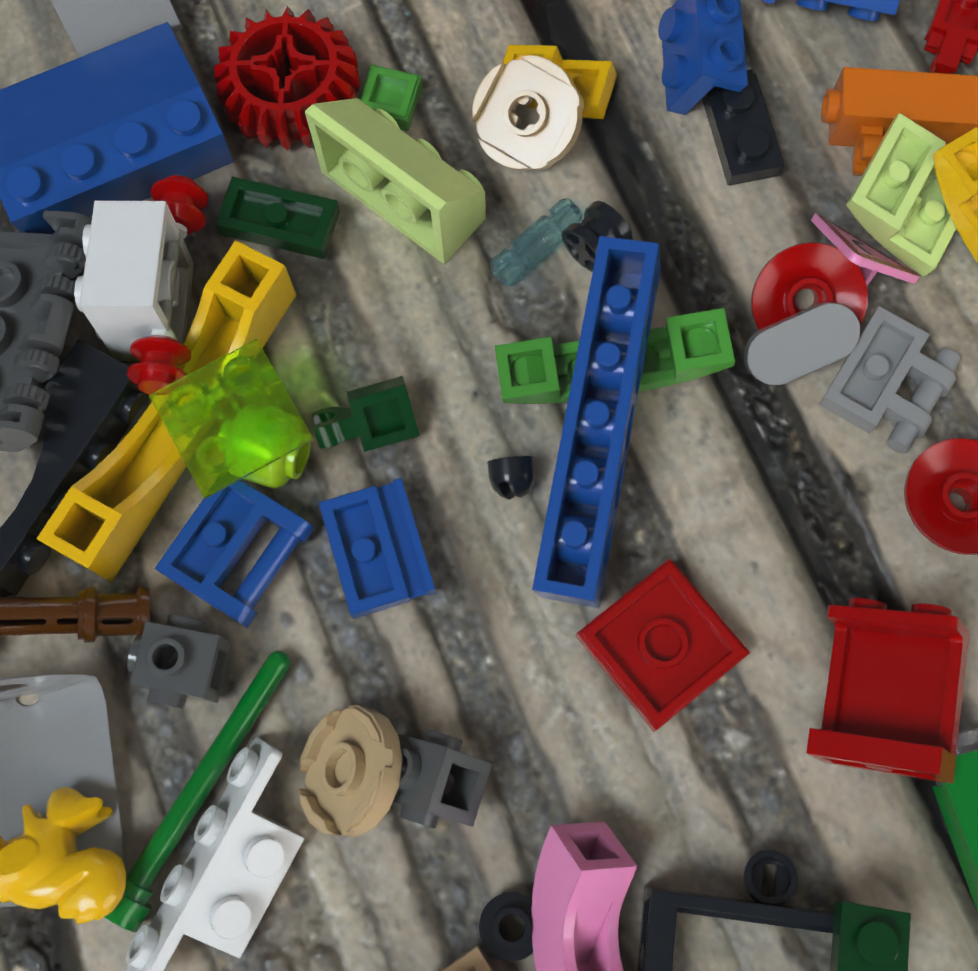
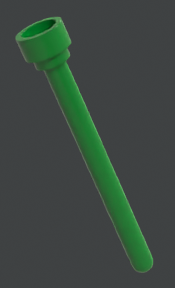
(134, 904)

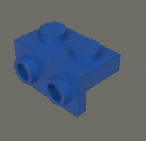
(701, 51)

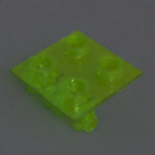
(231, 418)

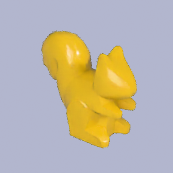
(48, 870)

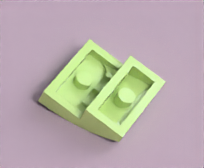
(902, 198)

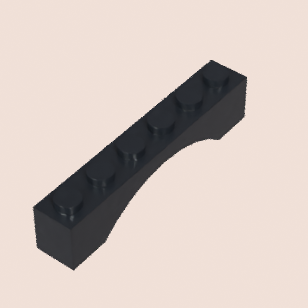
(85, 420)

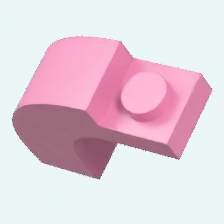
(579, 898)

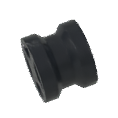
(583, 237)

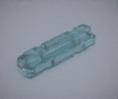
(535, 242)

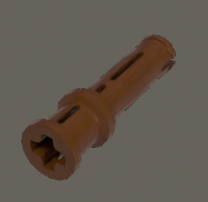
(86, 615)

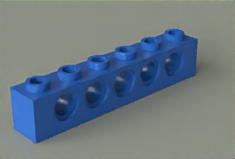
(598, 423)

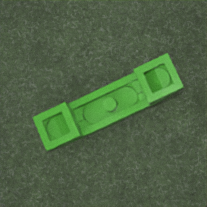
(677, 353)

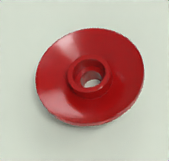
(810, 267)
(936, 473)

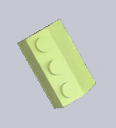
(396, 175)

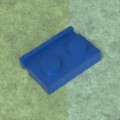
(376, 548)

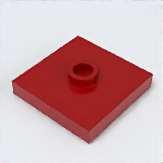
(662, 645)

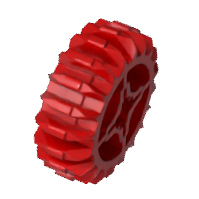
(280, 50)

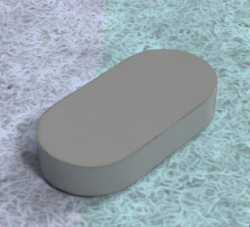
(802, 343)

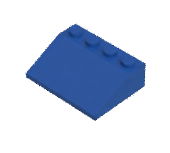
(104, 130)

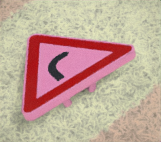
(862, 254)

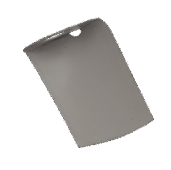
(54, 746)

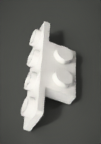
(228, 872)

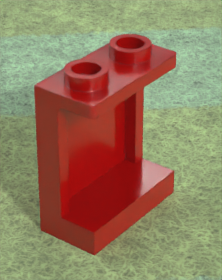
(893, 690)

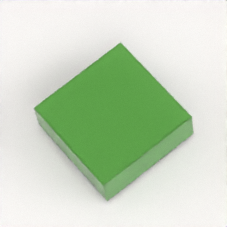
(392, 92)

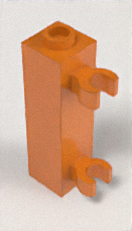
(869, 99)

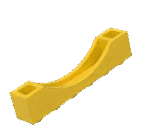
(119, 498)

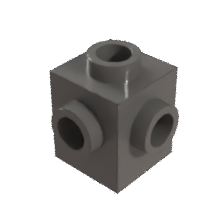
(178, 662)
(439, 780)

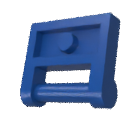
(218, 538)

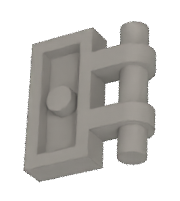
(876, 368)

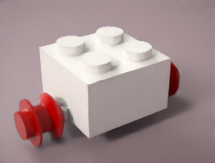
(142, 278)

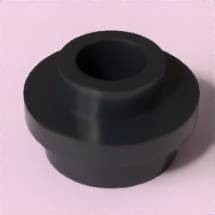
(489, 931)

